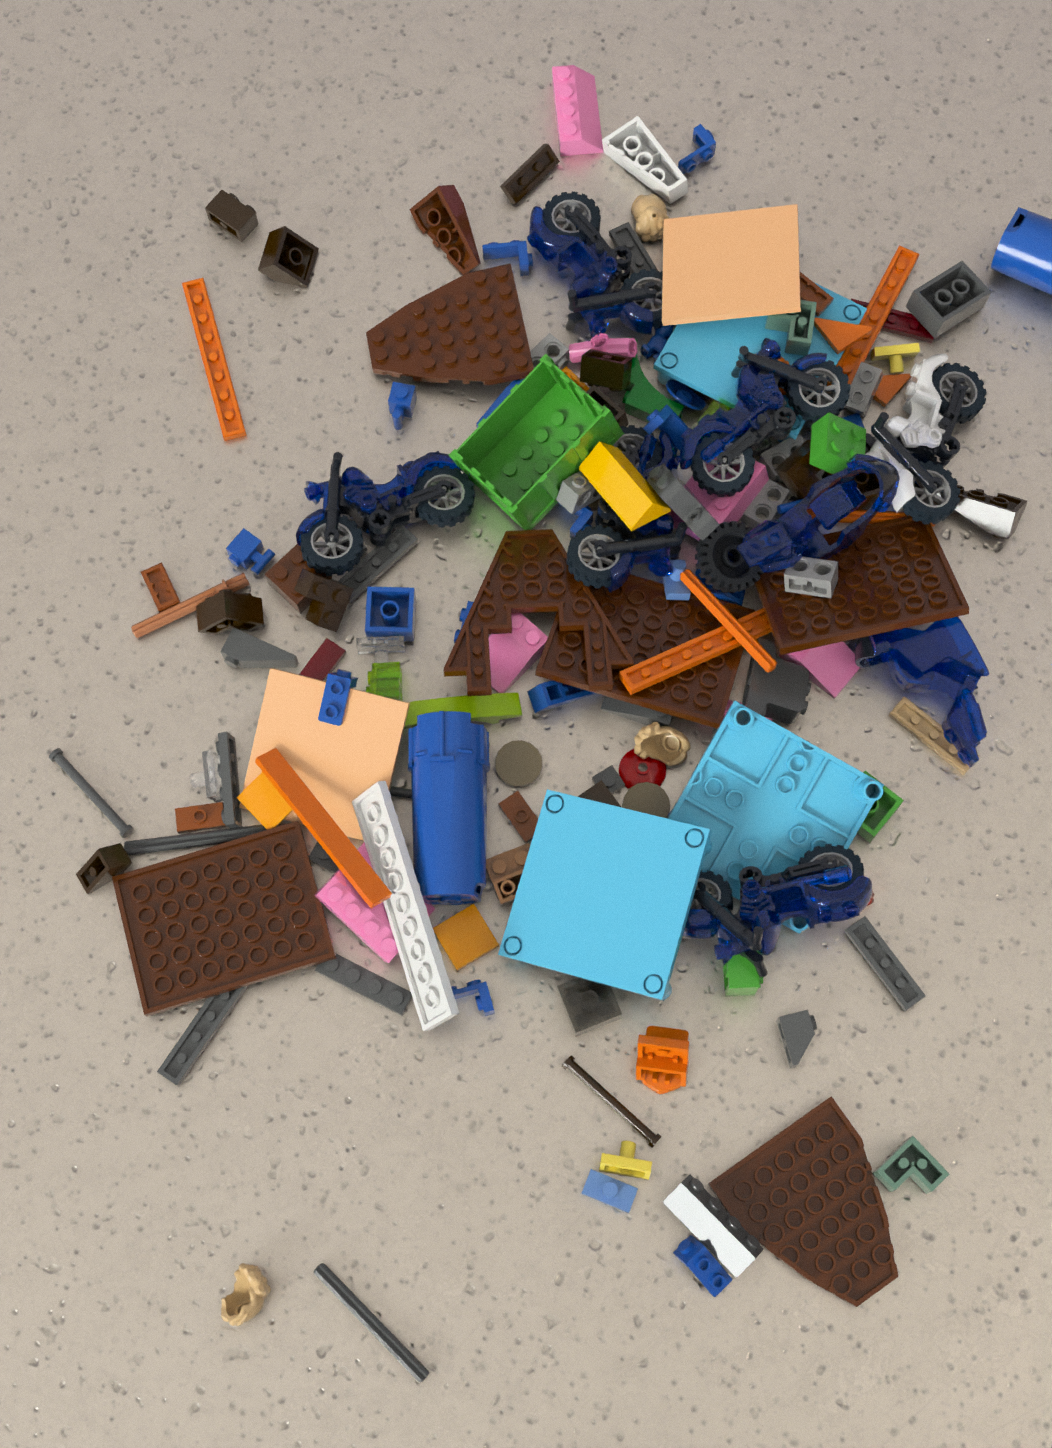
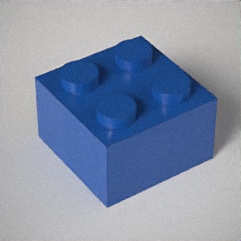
(390, 612)

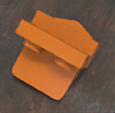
(663, 1058)

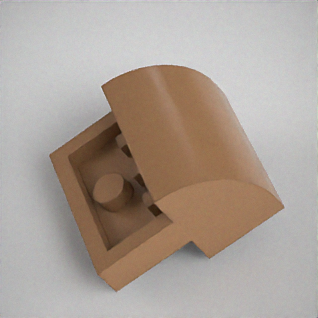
(506, 872)

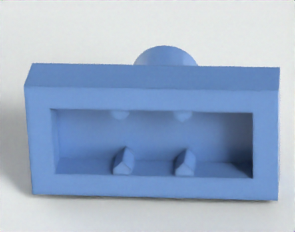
(673, 586)
(609, 1191)

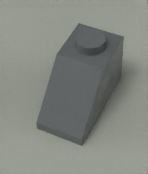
(796, 1034)

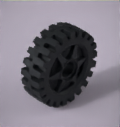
(714, 559)

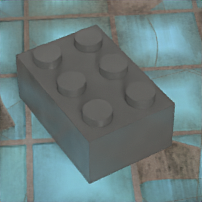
(948, 299)

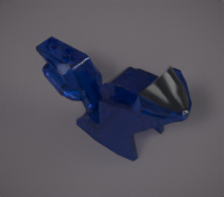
(795, 534)
(935, 660)

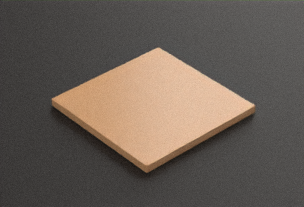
(731, 265)
(329, 758)

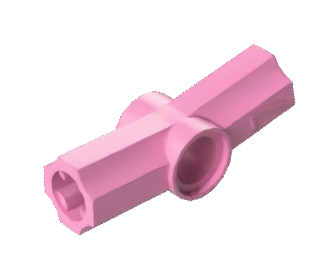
(618, 346)

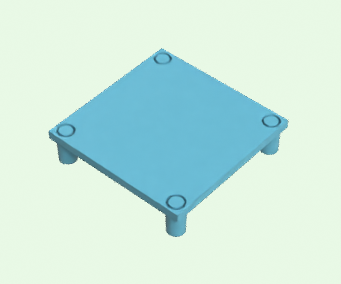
(708, 351)
(771, 799)
(605, 894)

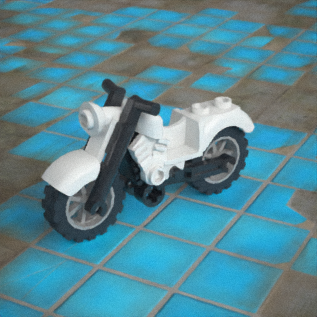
(924, 436)

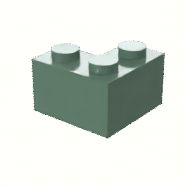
(798, 327)
(913, 1161)

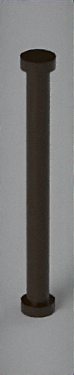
(610, 1100)

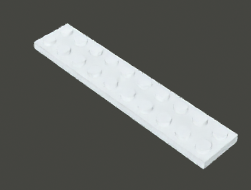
(405, 907)

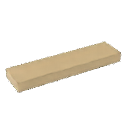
(927, 731)

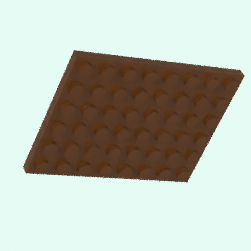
(885, 583)
(647, 628)
(222, 918)

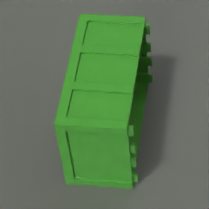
(535, 443)

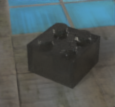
(588, 1004)

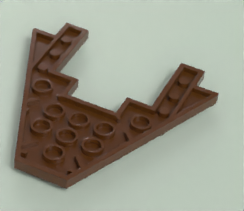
(527, 578)

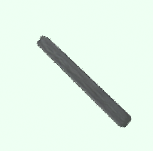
(189, 840)
(371, 1322)

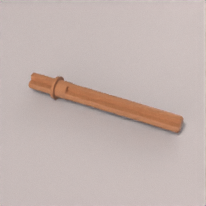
(186, 607)

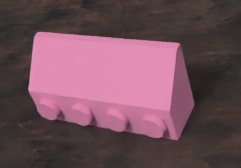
(576, 111)

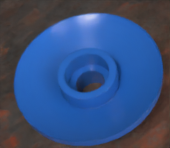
(684, 395)

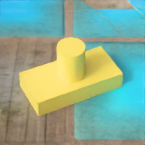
(895, 355)
(625, 1162)

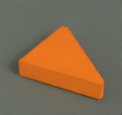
(841, 334)
(890, 387)

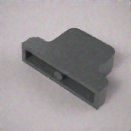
(682, 501)
(779, 692)

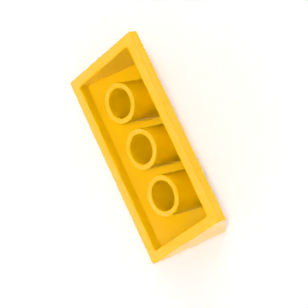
(622, 486)

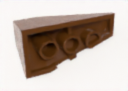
(447, 224)

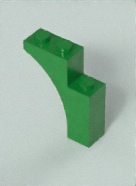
(643, 398)

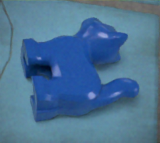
(657, 342)

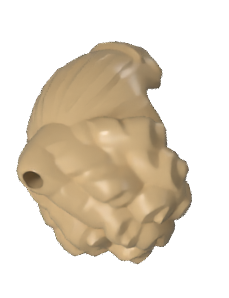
(649, 216)
(662, 744)
(247, 1296)

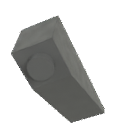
(250, 652)
(635, 712)

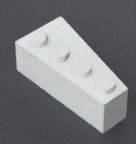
(645, 159)

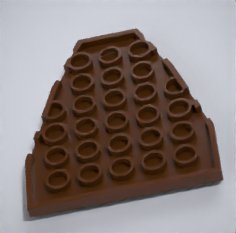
(457, 333)
(815, 1204)

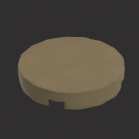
(518, 764)
(647, 799)

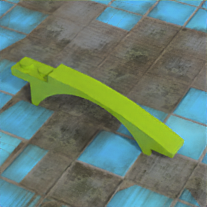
(482, 708)

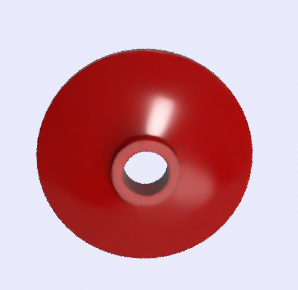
(632, 775)

